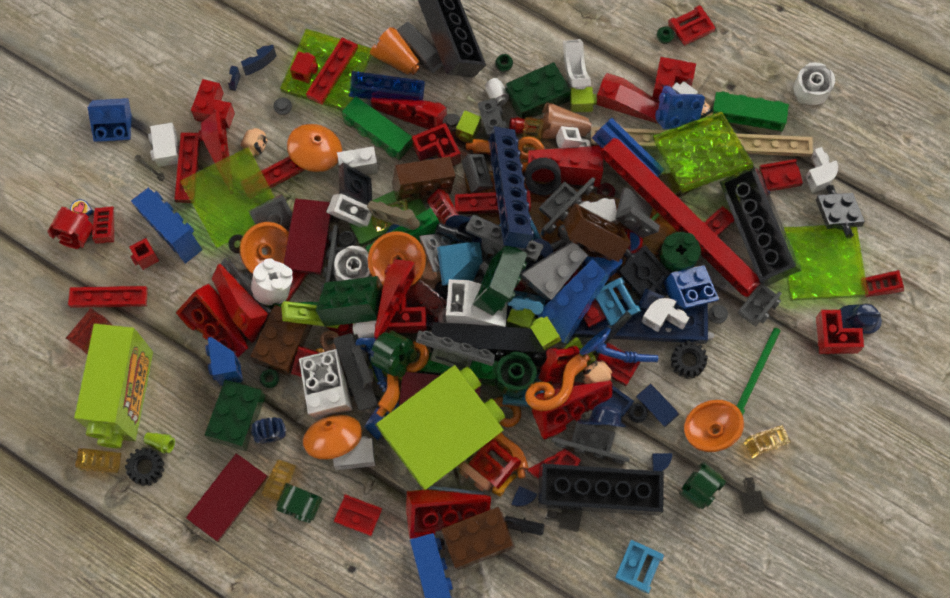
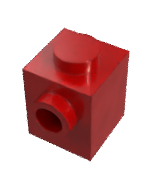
(304, 67)
(143, 254)

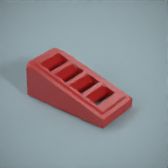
(441, 205)
(104, 237)
(899, 287)

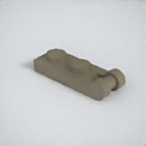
(393, 215)

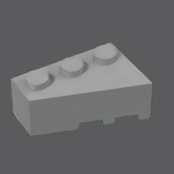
(553, 271)

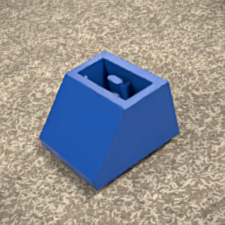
(110, 119)
(691, 287)
(223, 363)

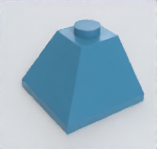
(459, 261)

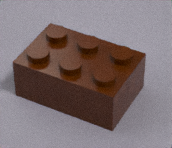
(423, 178)
(596, 233)
(279, 343)
(478, 538)

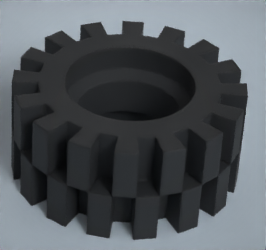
(689, 371)
(136, 458)

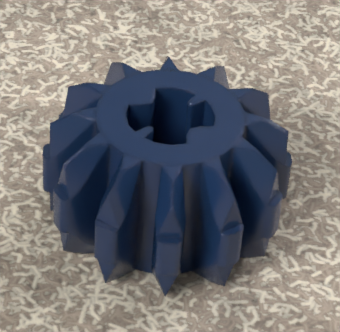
(268, 430)

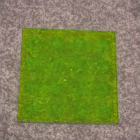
(321, 47)
(702, 152)
(226, 194)
(828, 263)

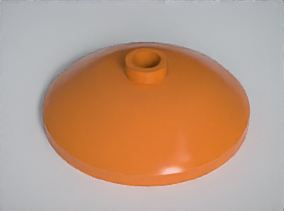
(312, 154)
(263, 235)
(395, 246)
(711, 418)
(332, 436)

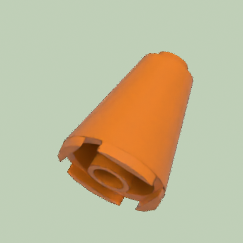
(395, 52)

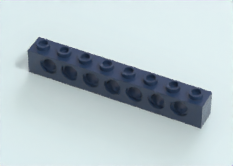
(510, 188)

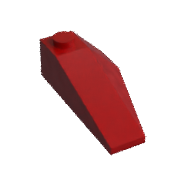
(624, 97)
(417, 112)
(214, 136)
(396, 285)
(239, 303)
(209, 316)
(580, 400)
(434, 510)

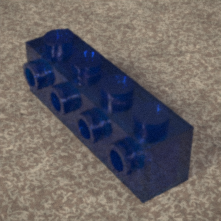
(382, 86)

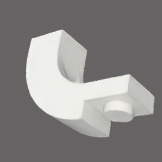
(575, 64)

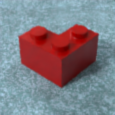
(672, 71)
(209, 101)
(436, 142)
(408, 319)
(835, 338)

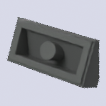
(477, 173)

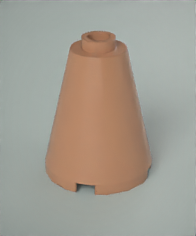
(557, 116)

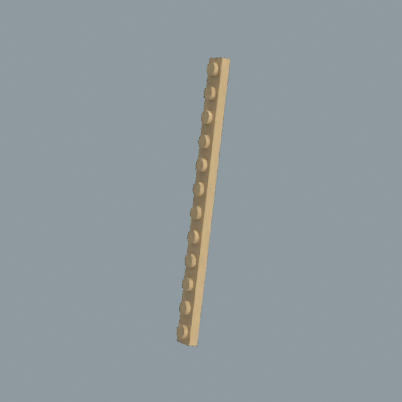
(751, 142)

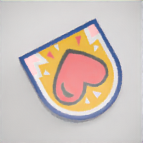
(81, 206)

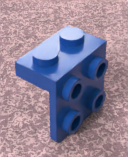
(678, 109)

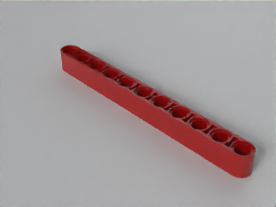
(679, 216)

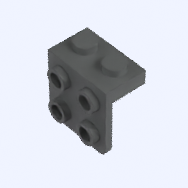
(635, 214)

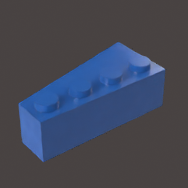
(167, 224)
(575, 300)

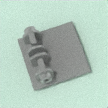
(430, 245)

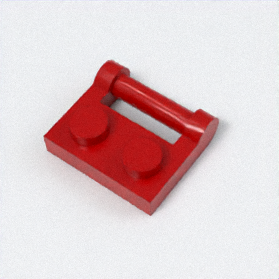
(695, 29)
(554, 368)
(490, 468)

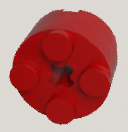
(70, 228)

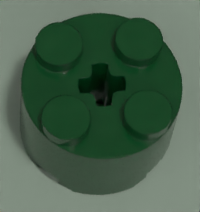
(678, 244)
(393, 353)
(509, 365)
(701, 486)
(300, 502)

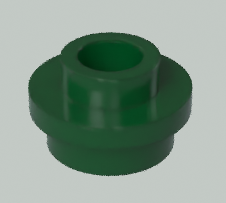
(665, 39)
(504, 58)
(269, 373)

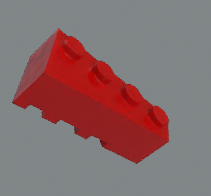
(576, 164)

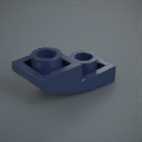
(253, 64)
(657, 405)

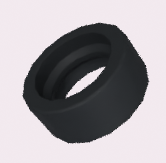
(543, 189)

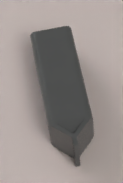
(421, 47)

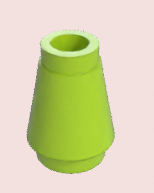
(162, 442)

